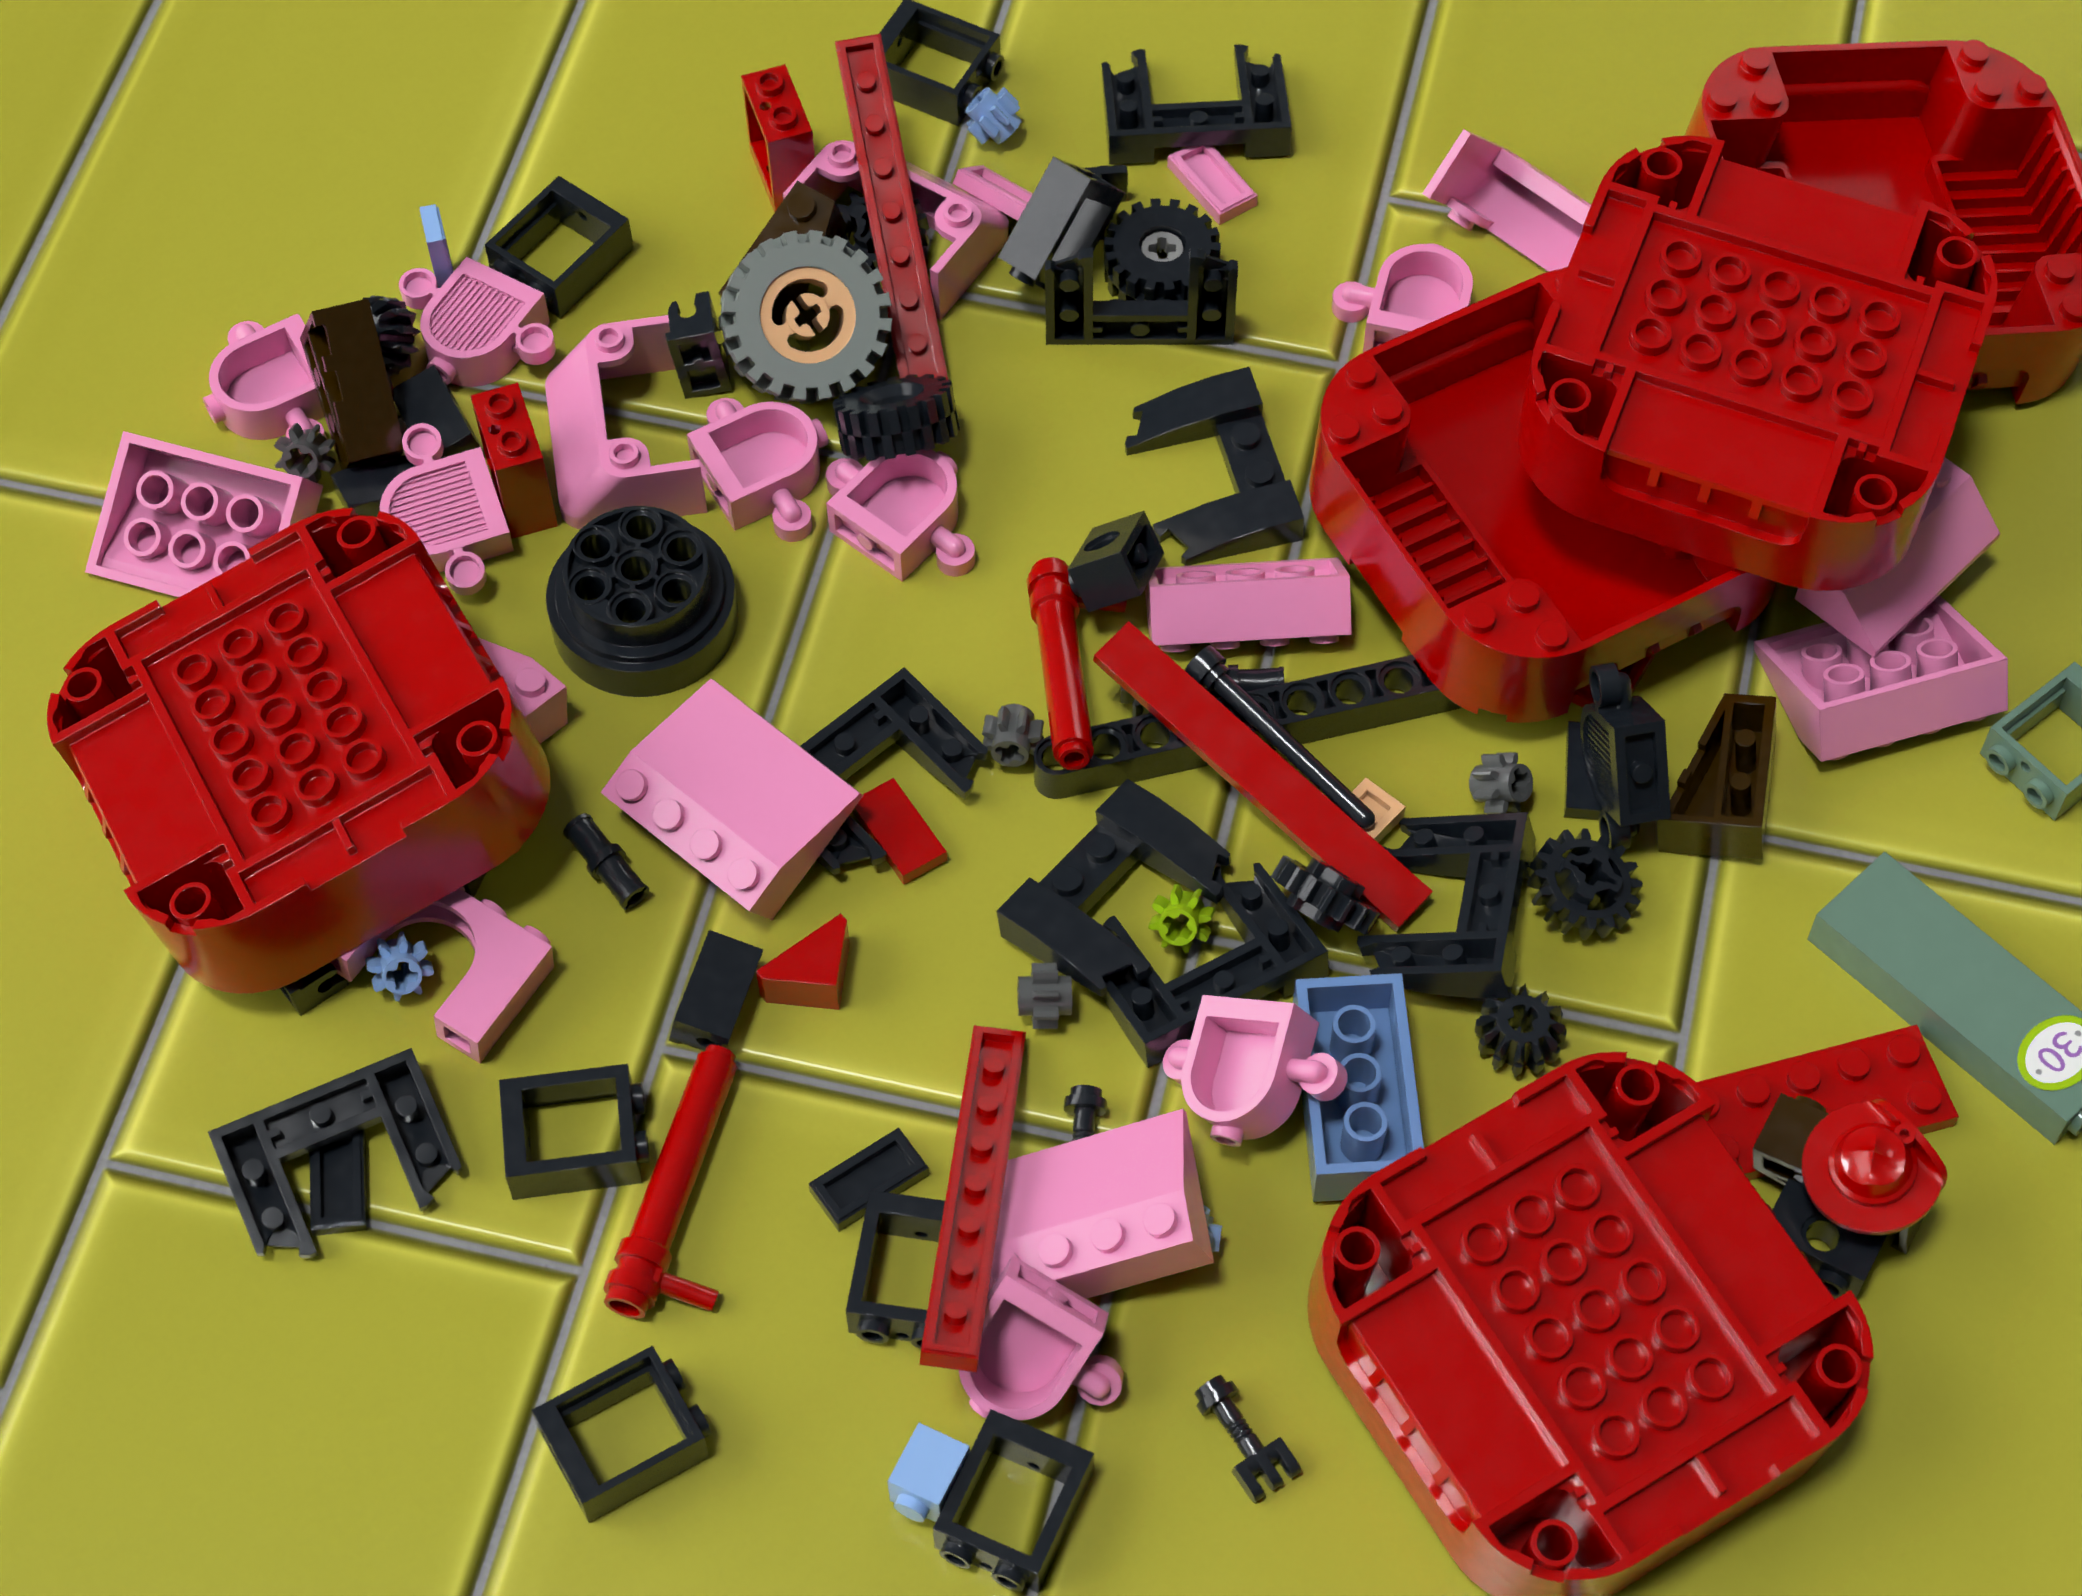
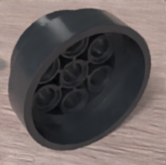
(671, 640)

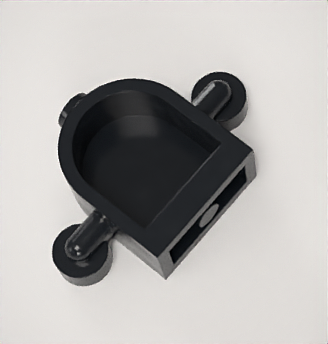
(1624, 756)

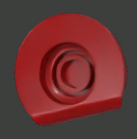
(1871, 1169)

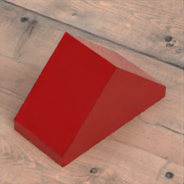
(810, 970)

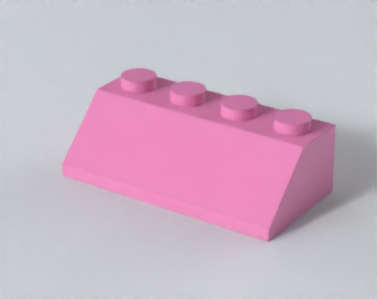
(1947, 541)
(1248, 603)

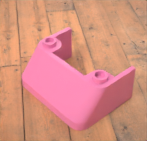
(1510, 199)
(968, 222)
(613, 473)

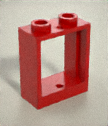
(776, 129)
(514, 460)

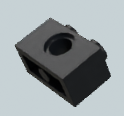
(1115, 562)
(1850, 1253)

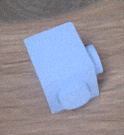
(926, 1473)

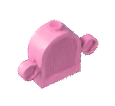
(1410, 291)
(478, 322)
(263, 381)
(760, 463)
(449, 508)
(900, 512)
(1250, 1066)
(1037, 1347)

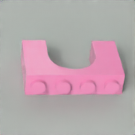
(502, 978)

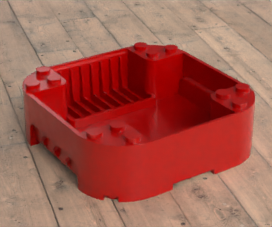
(1938, 128)
(1754, 366)
(1462, 548)
(299, 751)
(1583, 1331)

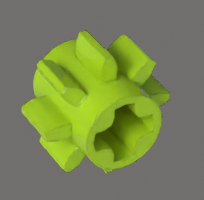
(1183, 903)

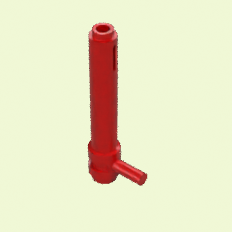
(1055, 614)
(645, 1253)

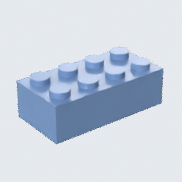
(1378, 1111)

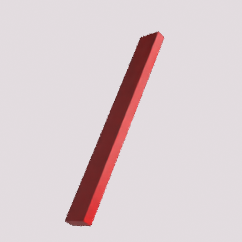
(890, 206)
(1260, 773)
(973, 1201)

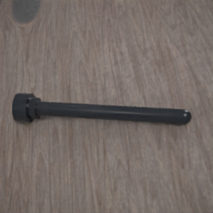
(1210, 672)

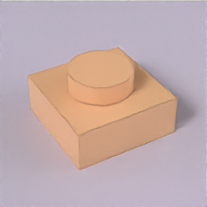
(1385, 807)

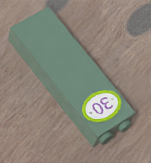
(1960, 992)

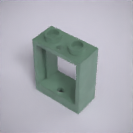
(2021, 767)

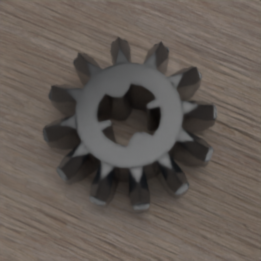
(394, 332)
(1512, 1046)

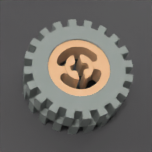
(762, 346)

